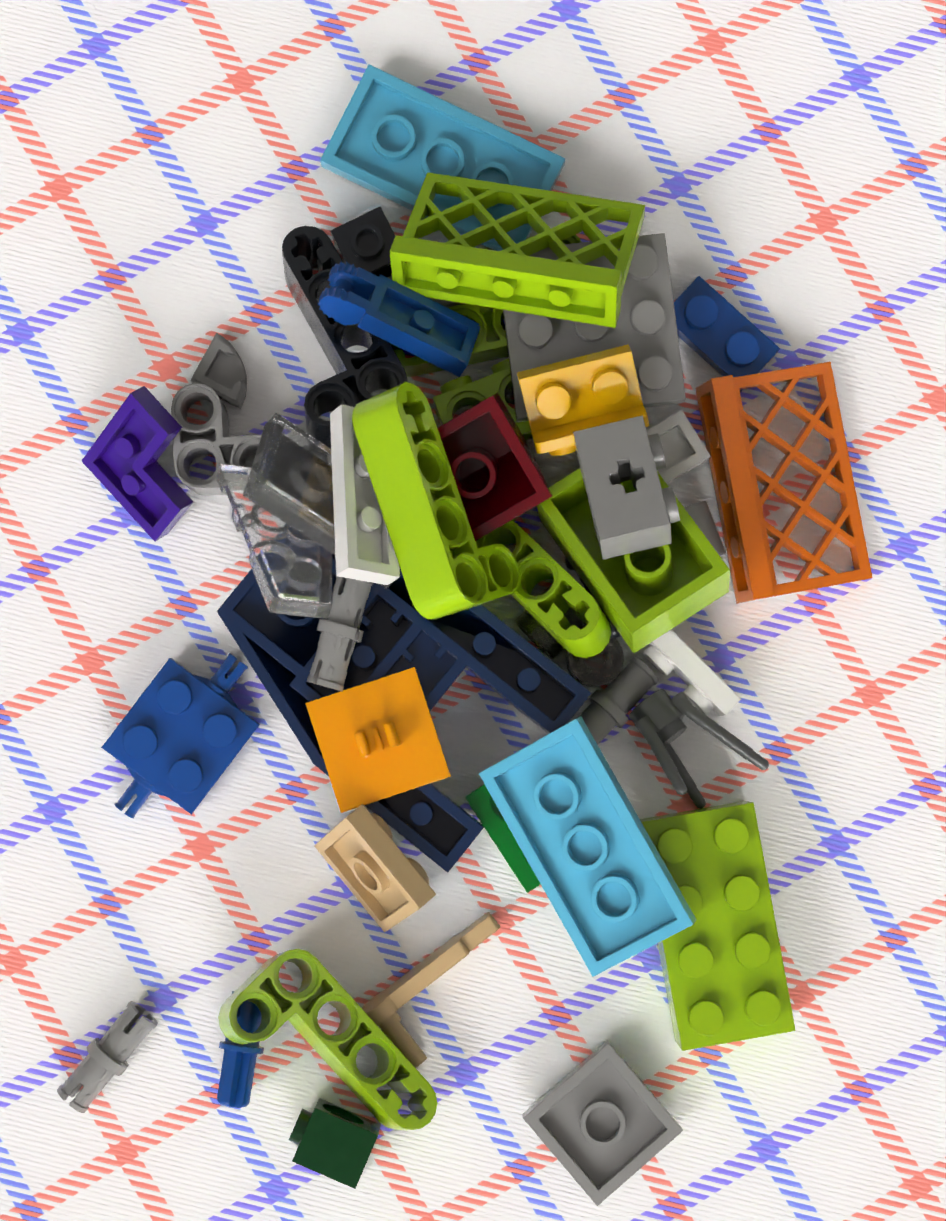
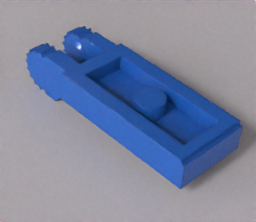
(400, 317)

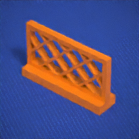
(738, 491)

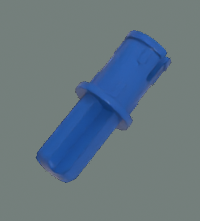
(239, 1061)

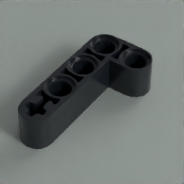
(355, 372)

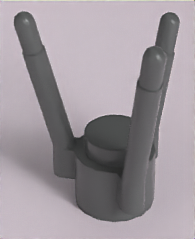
(661, 723)

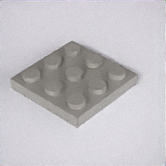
(644, 323)

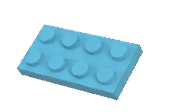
(402, 132)
(587, 847)

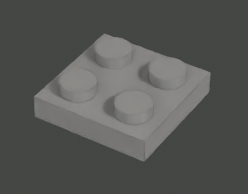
(602, 1123)

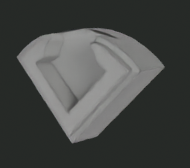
(223, 372)

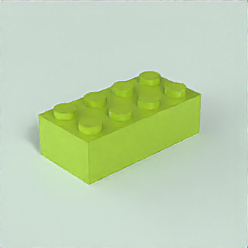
(727, 967)

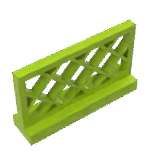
(510, 276)

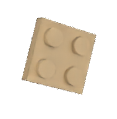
(375, 868)

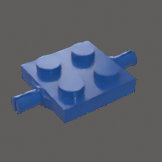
(180, 735)

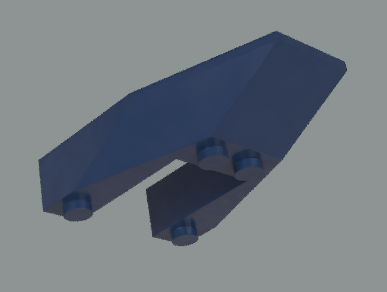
(393, 641)

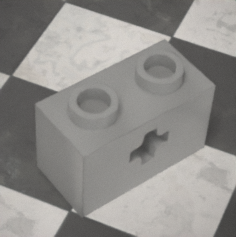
(622, 519)

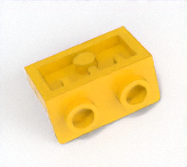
(580, 396)

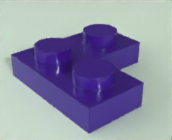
(128, 467)

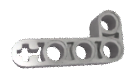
(206, 439)

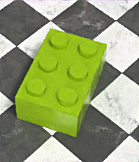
(639, 590)

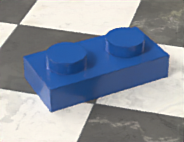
(721, 332)

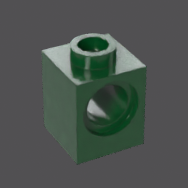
(334, 1142)

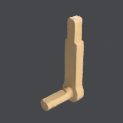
(384, 1005)

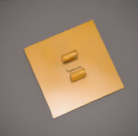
(378, 739)

